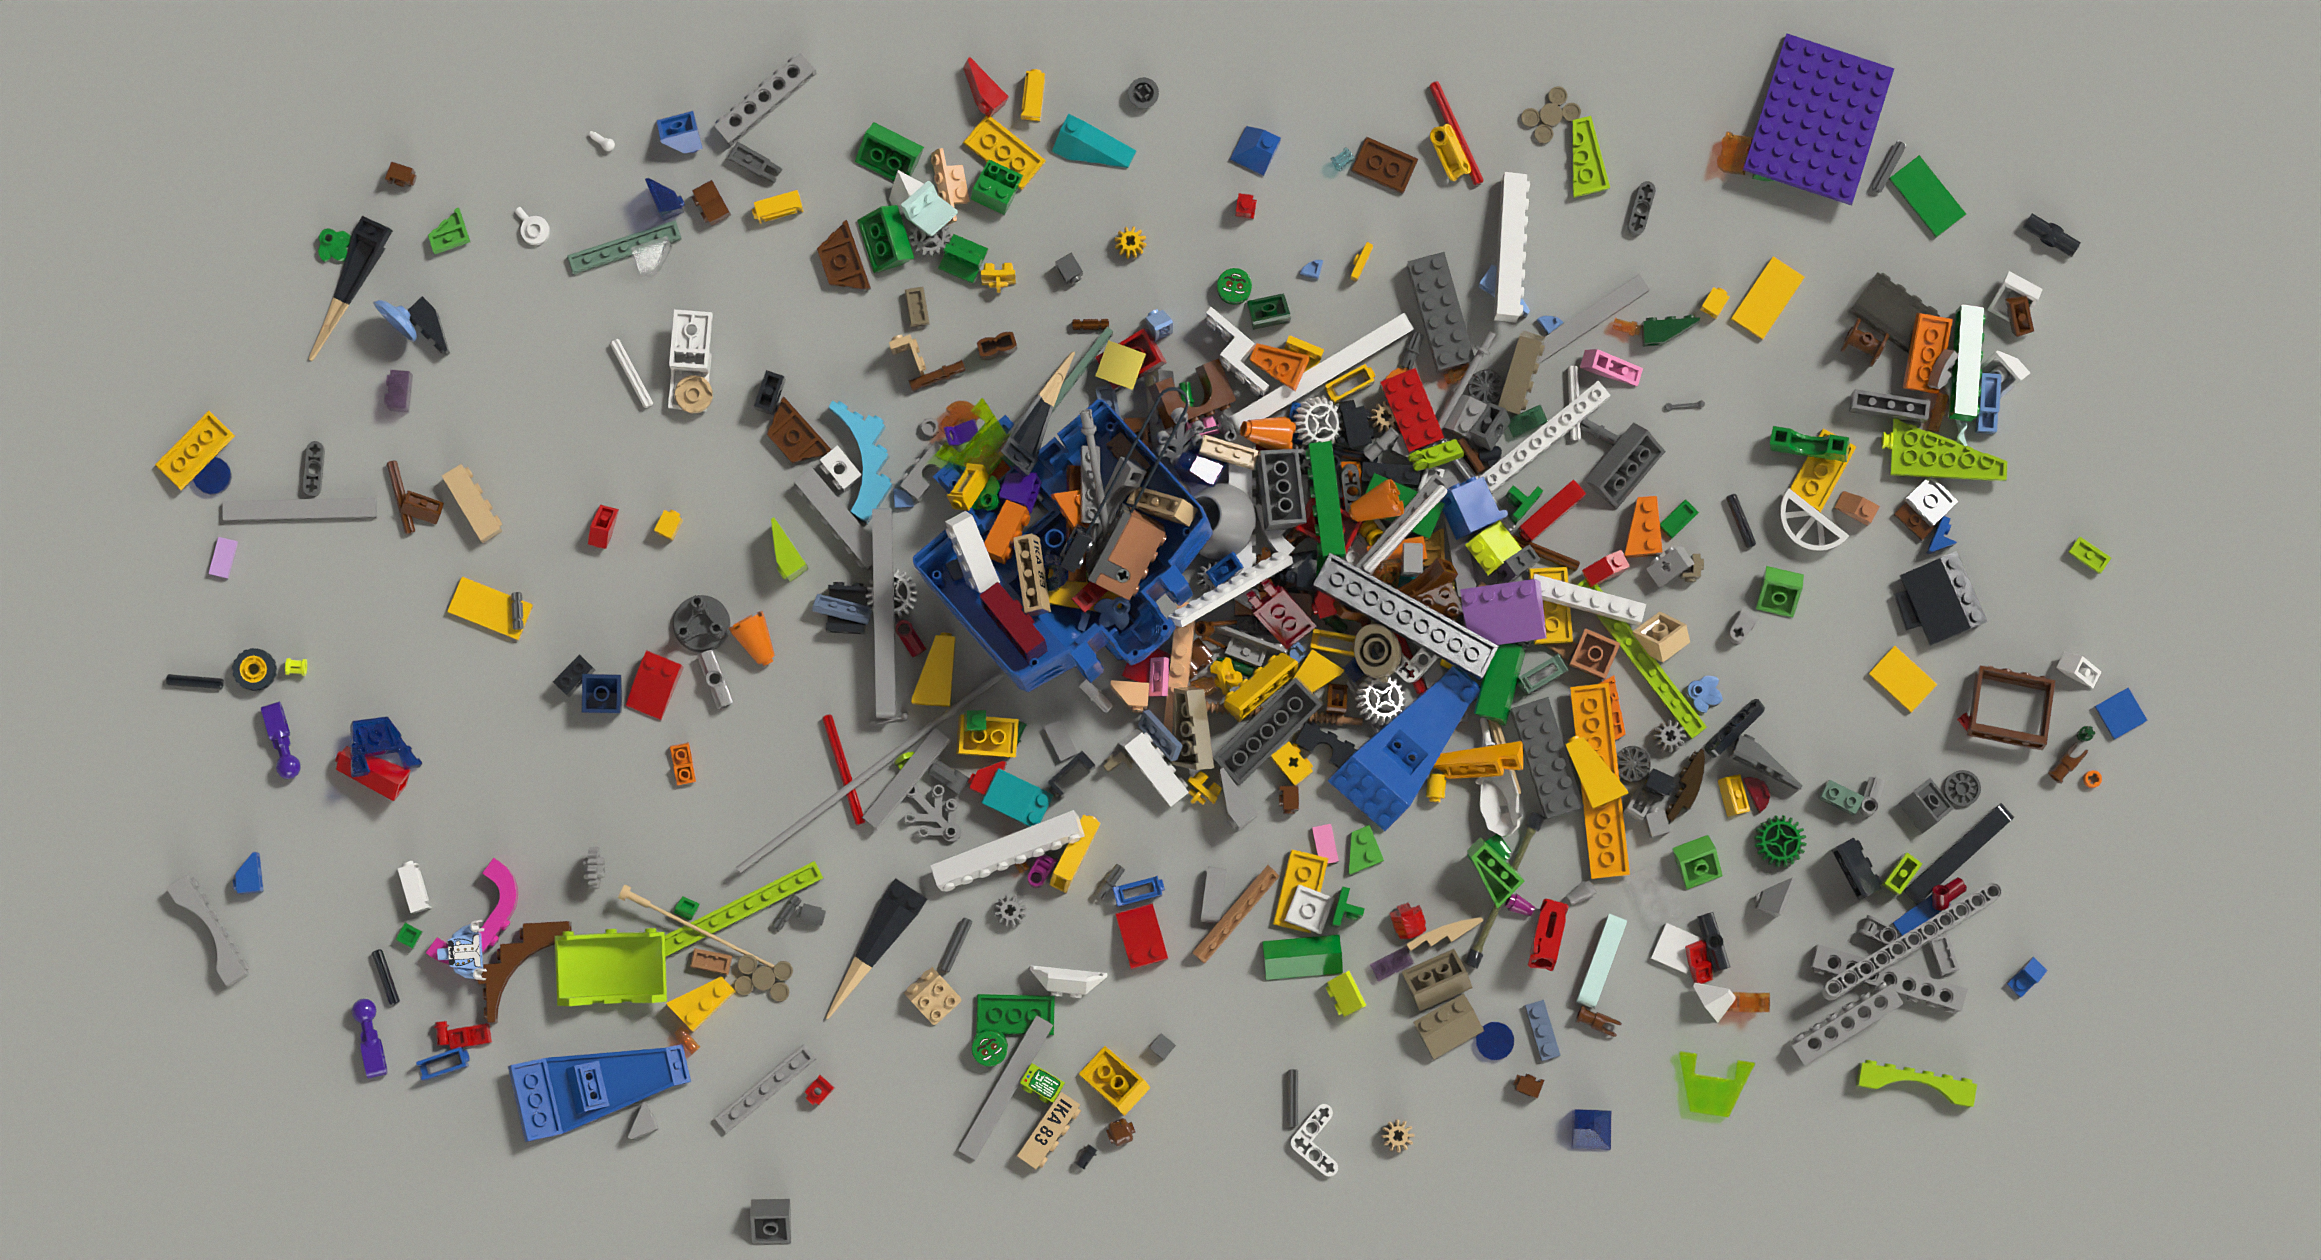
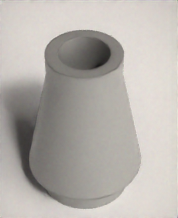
(1582, 892)

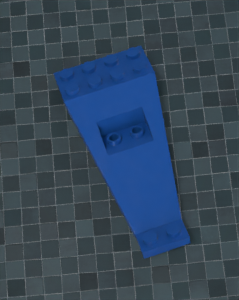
(1382, 775)
(556, 1095)

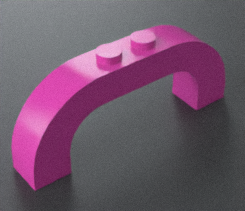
(499, 917)

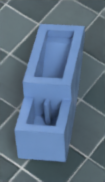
(1989, 403)

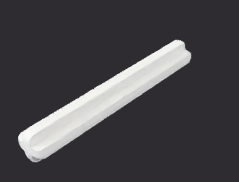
(631, 373)
(1573, 390)

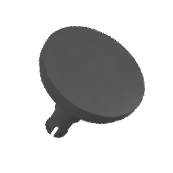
(701, 623)

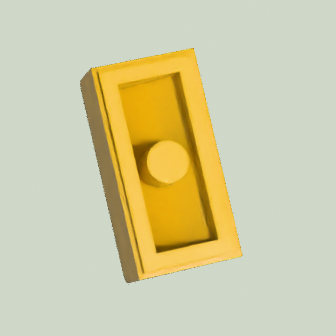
(1733, 795)

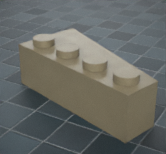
(1521, 372)
(1192, 729)

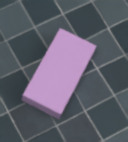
(223, 557)

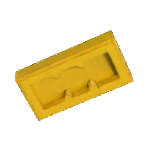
(1360, 261)

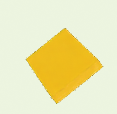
(1902, 679)

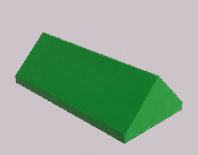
(1500, 683)
(1302, 957)

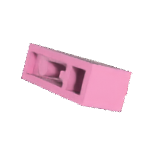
(1610, 367)

